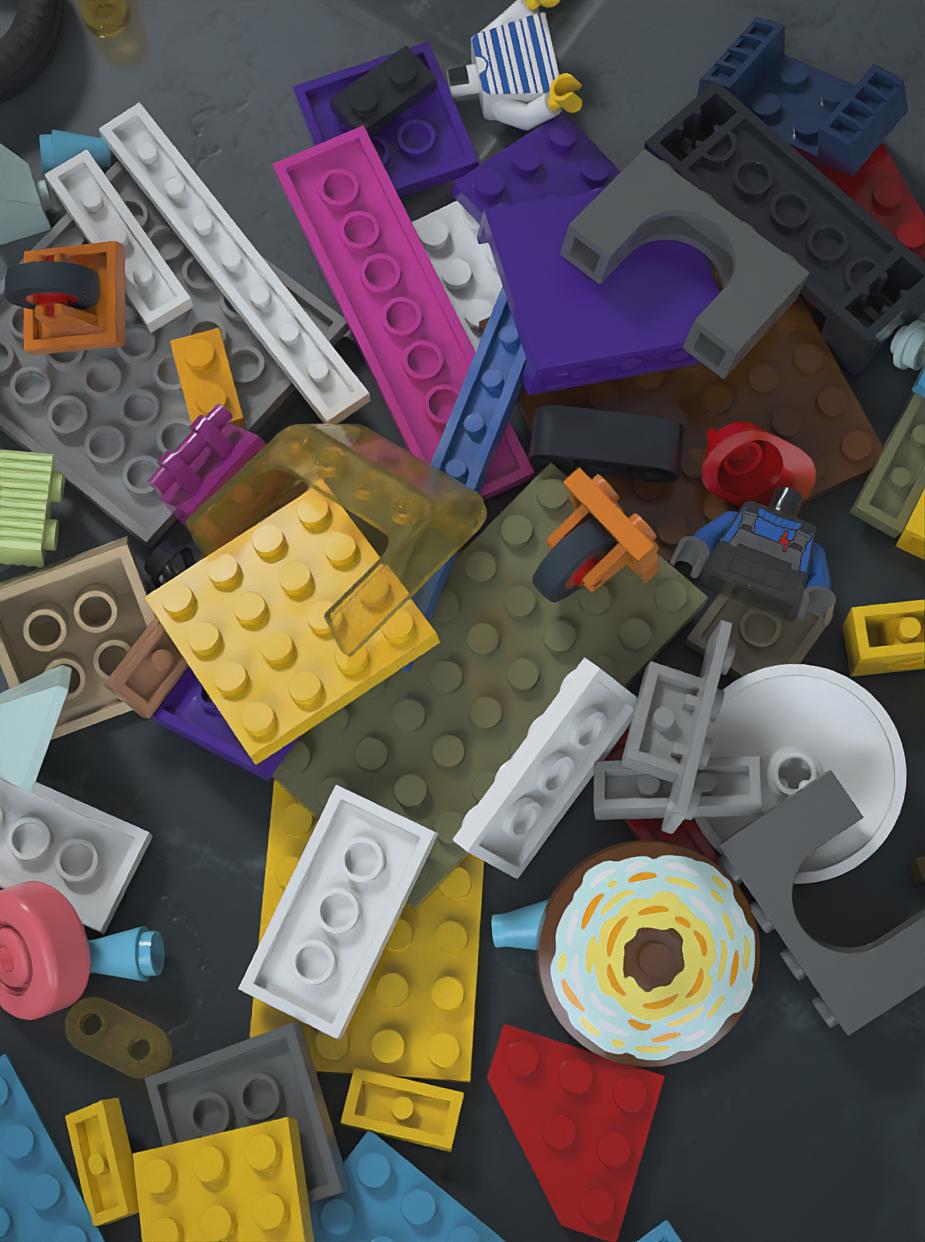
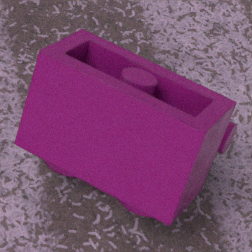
(203, 462)

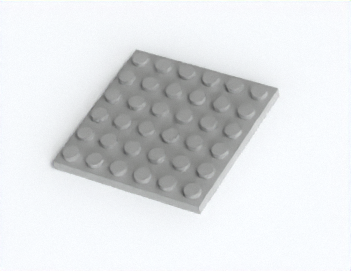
(124, 406)

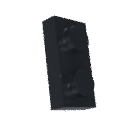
(384, 92)

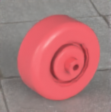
(41, 951)

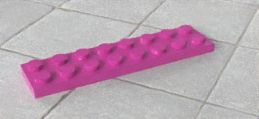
(389, 294)

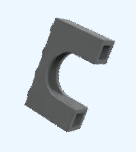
(658, 204)
(766, 855)

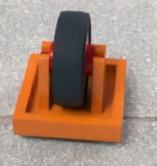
(70, 297)
(594, 542)

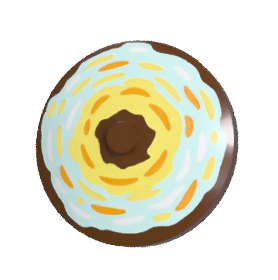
(647, 953)

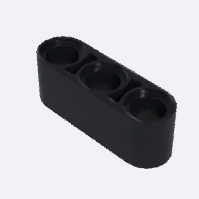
(607, 443)

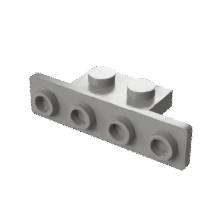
(672, 725)

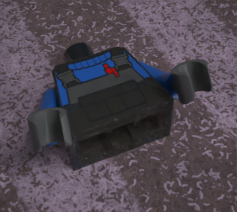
(763, 558)

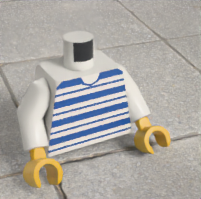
(516, 70)

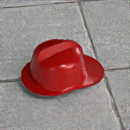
(750, 463)

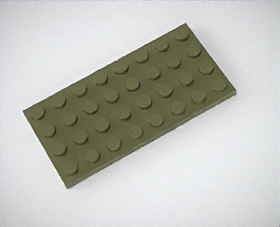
(444, 729)

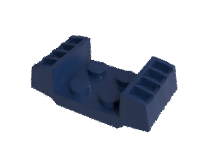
(810, 109)

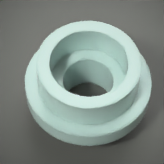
(909, 346)

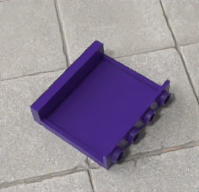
(587, 330)

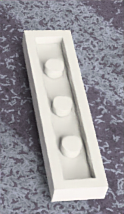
(104, 218)

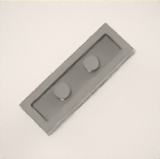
(727, 789)

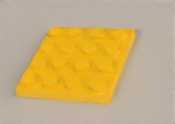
(258, 626)

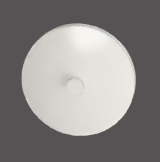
(800, 727)

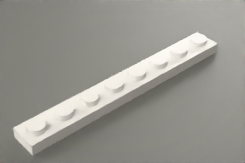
(235, 266)

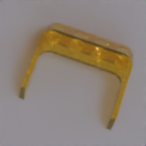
(375, 479)

